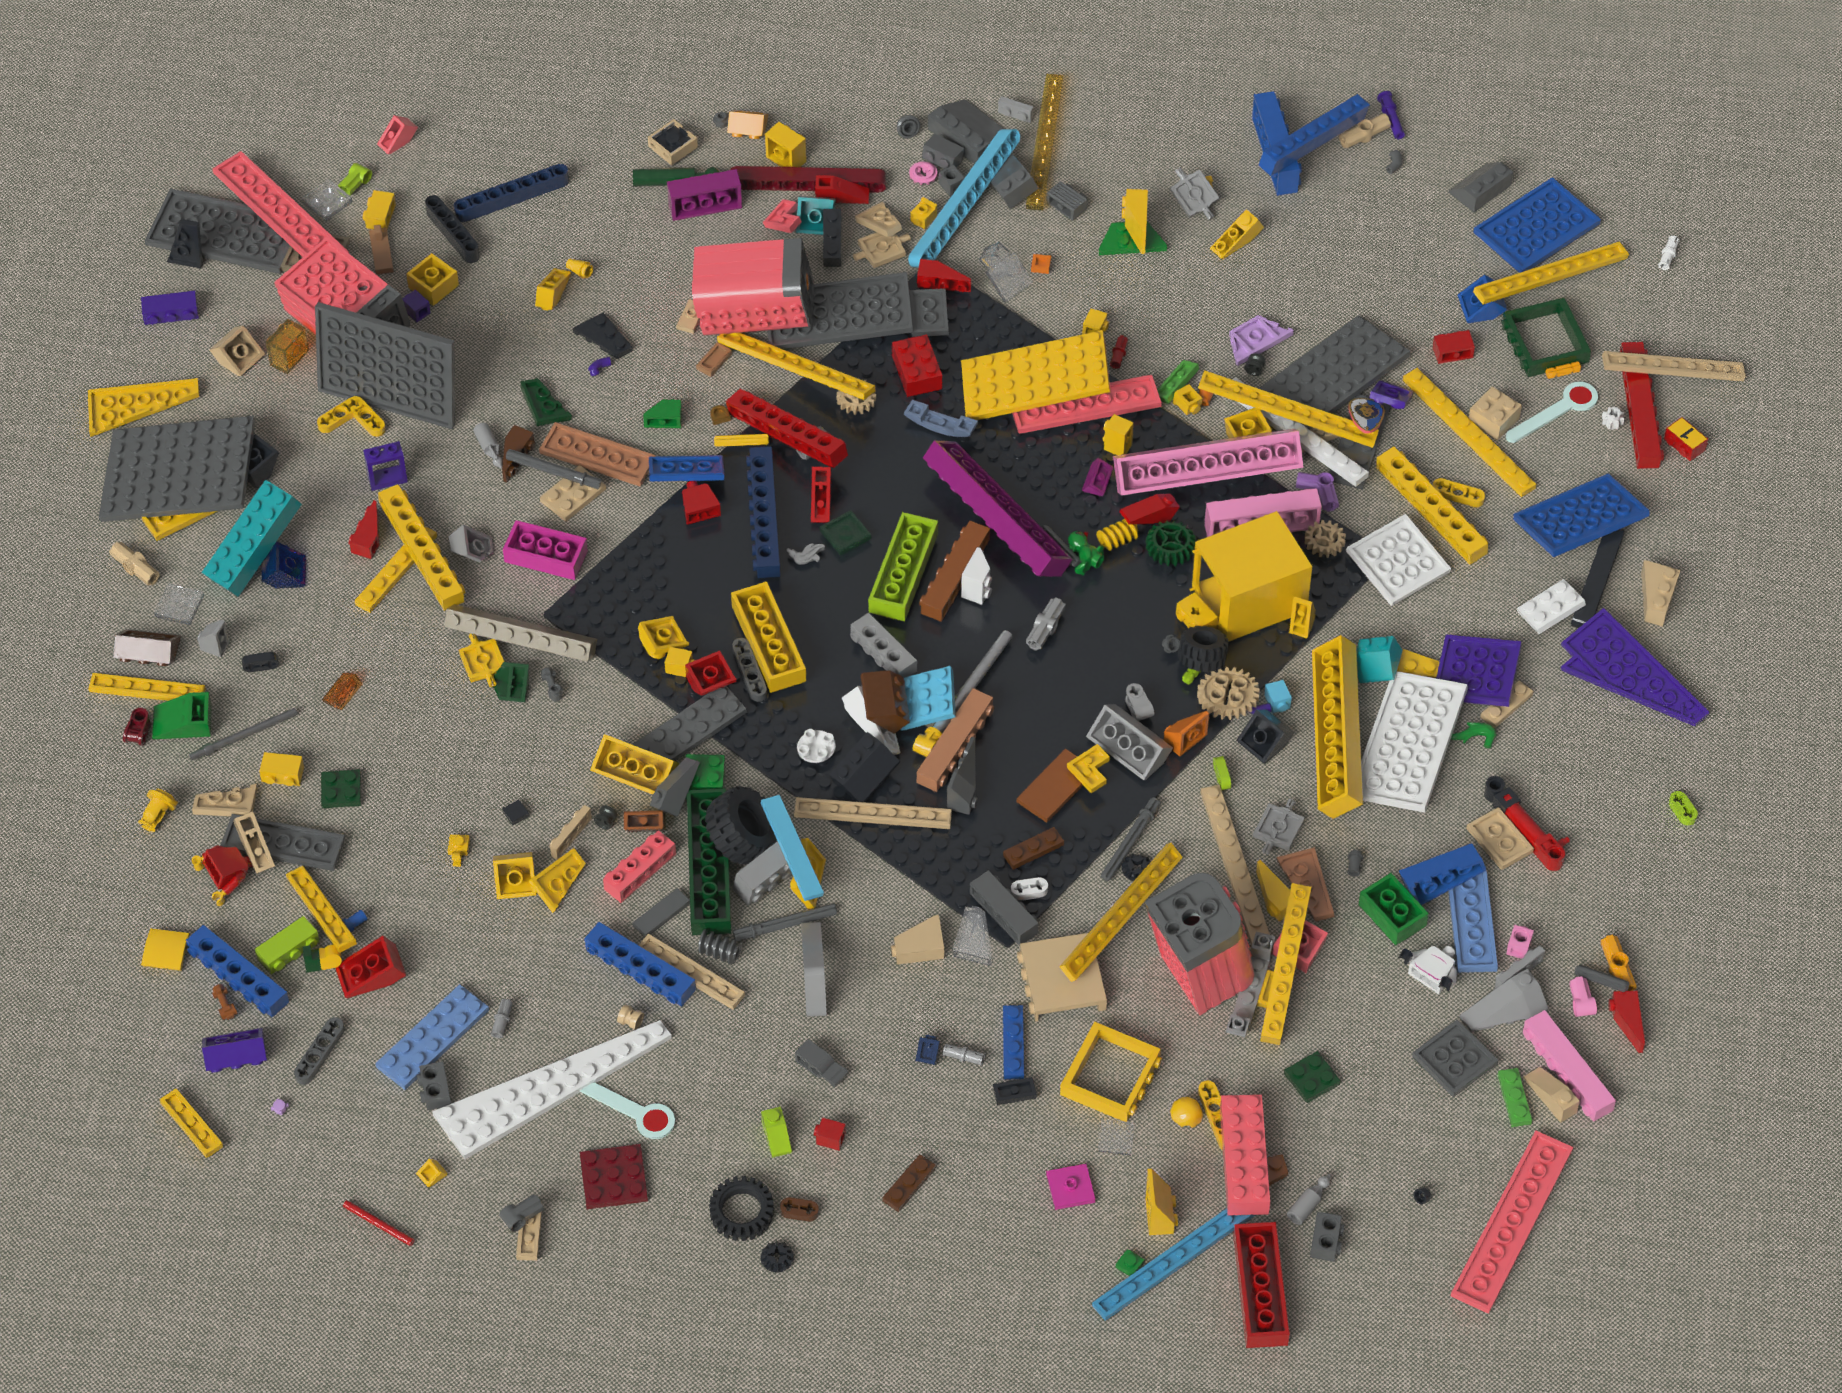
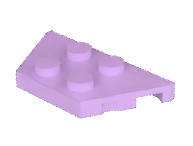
(1256, 337)

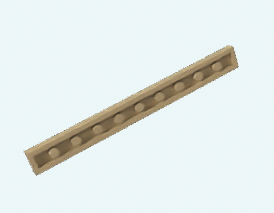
(1234, 861)

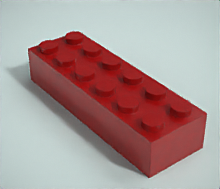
(1261, 1285)

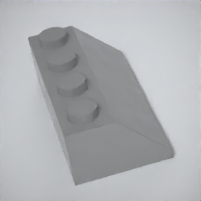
(1129, 741)

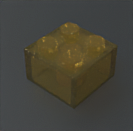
(287, 346)

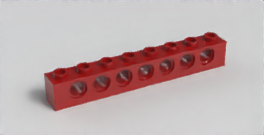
(787, 428)

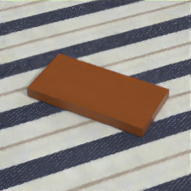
(1051, 788)

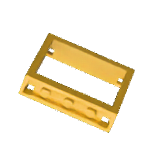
(1123, 1112)

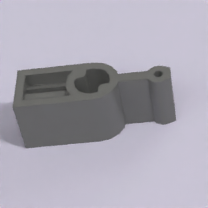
(820, 1063)

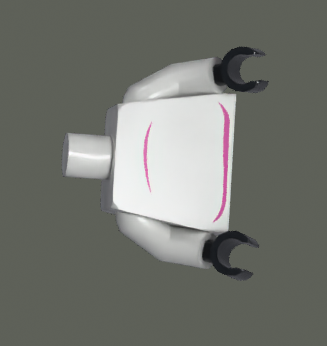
(1432, 967)

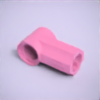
(1582, 1001)

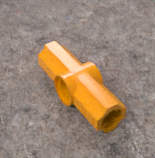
(1615, 955)

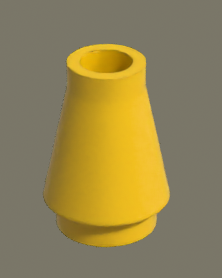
(581, 268)

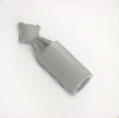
(488, 443)
(1308, 1201)

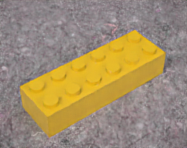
(768, 637)

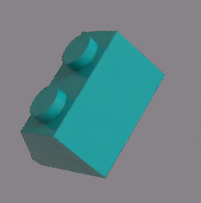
(811, 213)
(1378, 659)

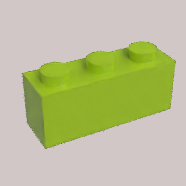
(287, 945)

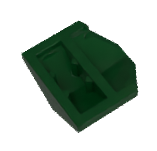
(512, 682)

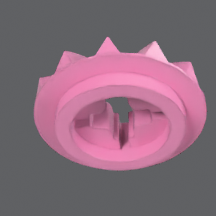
(927, 168)

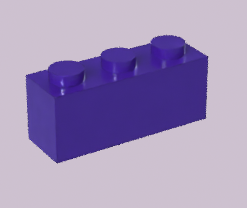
(169, 307)

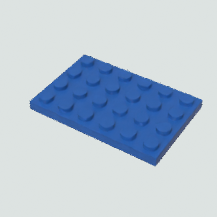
(1537, 225)
(1581, 515)

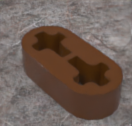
(799, 1209)

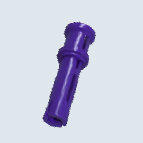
(1389, 108)

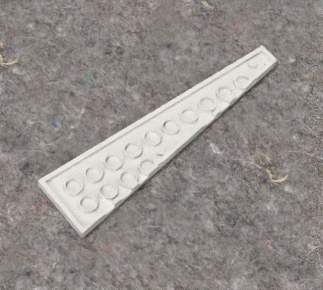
(508, 1106)

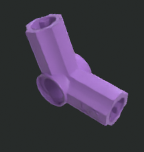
(1324, 486)

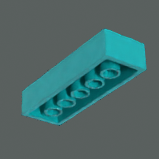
(251, 538)

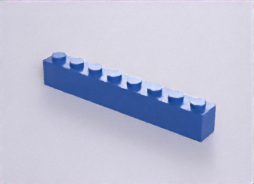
(1313, 135)

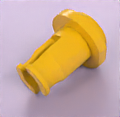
(159, 803)

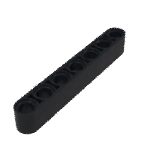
(1598, 577)

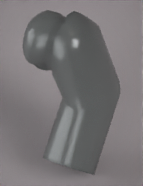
(1396, 158)

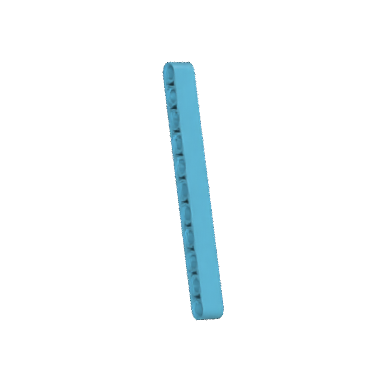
(965, 196)

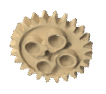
(1241, 698)

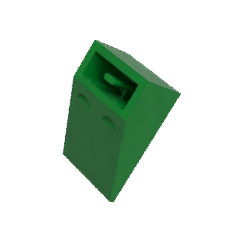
(183, 717)

